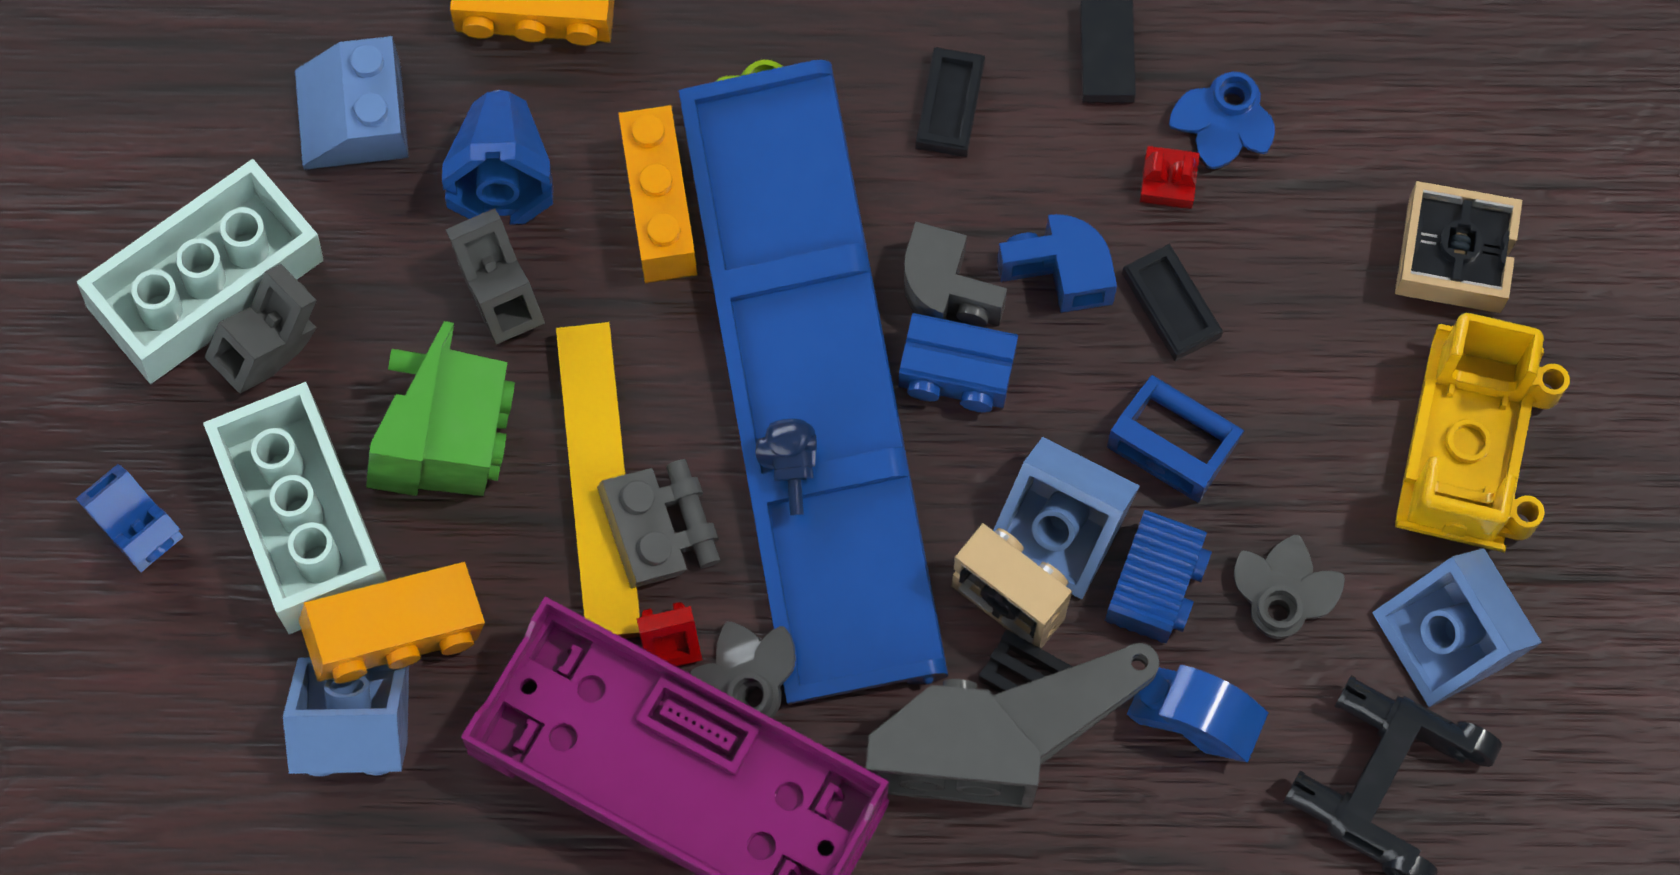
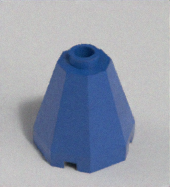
(498, 161)

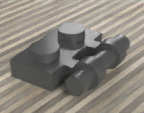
(643, 527)

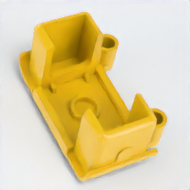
(1474, 433)

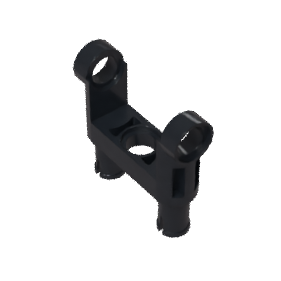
(1398, 725)

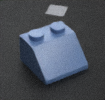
(352, 105)
(1066, 511)
(1456, 626)
(346, 724)

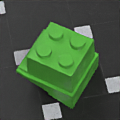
(444, 425)

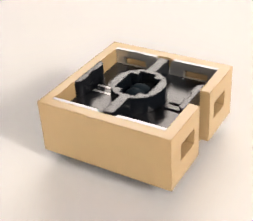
(1458, 247)
(1011, 586)

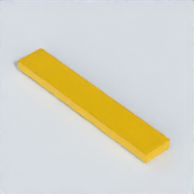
(595, 455)

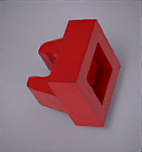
(1169, 177)
(670, 635)

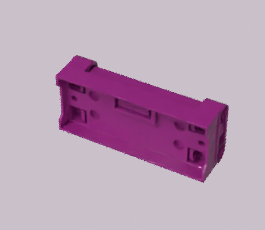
(670, 757)

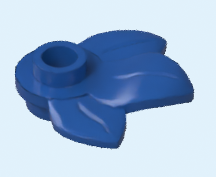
(1224, 127)

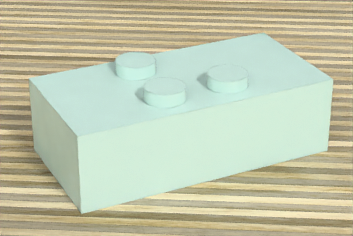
(198, 269)
(294, 501)

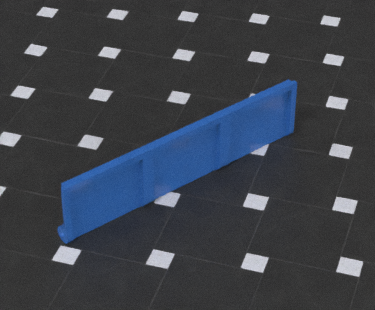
(812, 348)

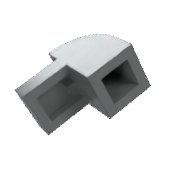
(495, 276)
(934, 280)
(266, 334)

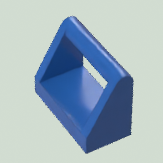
(1160, 456)

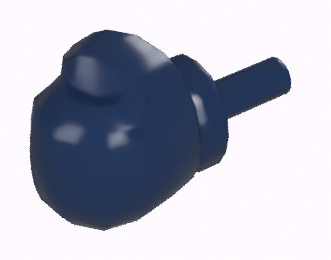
(791, 453)

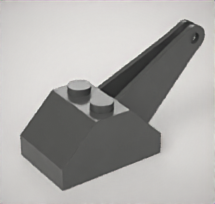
(989, 746)

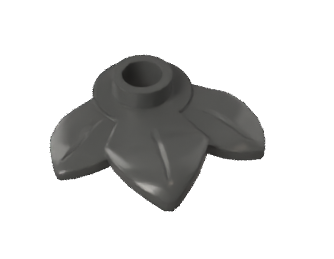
(1286, 581)
(751, 664)

